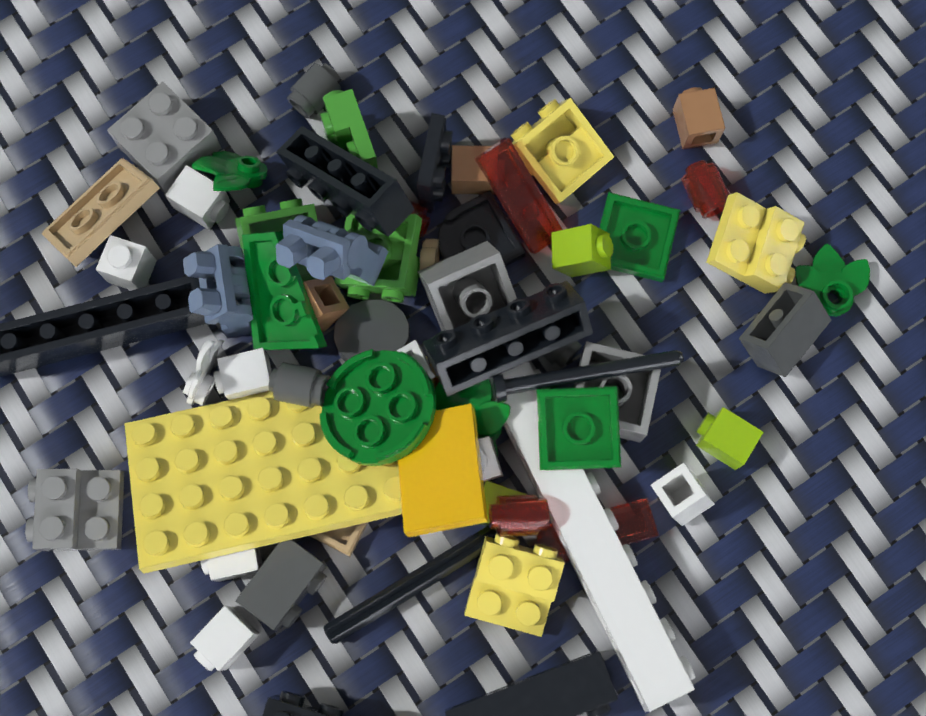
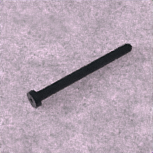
(585, 373)

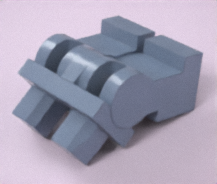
(329, 251)
(222, 289)

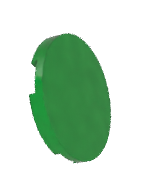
(378, 407)

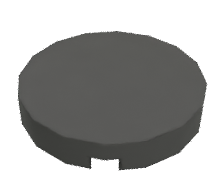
(371, 326)

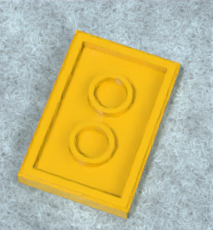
(444, 476)

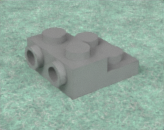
(76, 510)

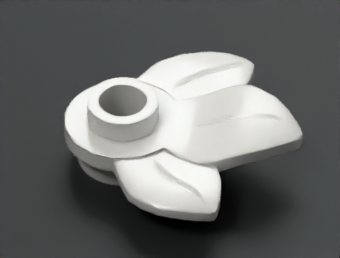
(201, 383)

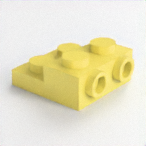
(561, 149)
(756, 243)
(514, 584)

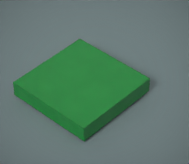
(640, 235)
(578, 428)

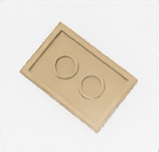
(100, 211)

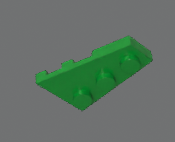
(278, 298)

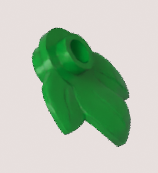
(232, 170)
(831, 275)
(489, 413)

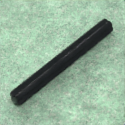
(407, 587)

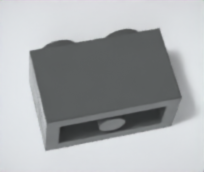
(785, 329)
(282, 585)

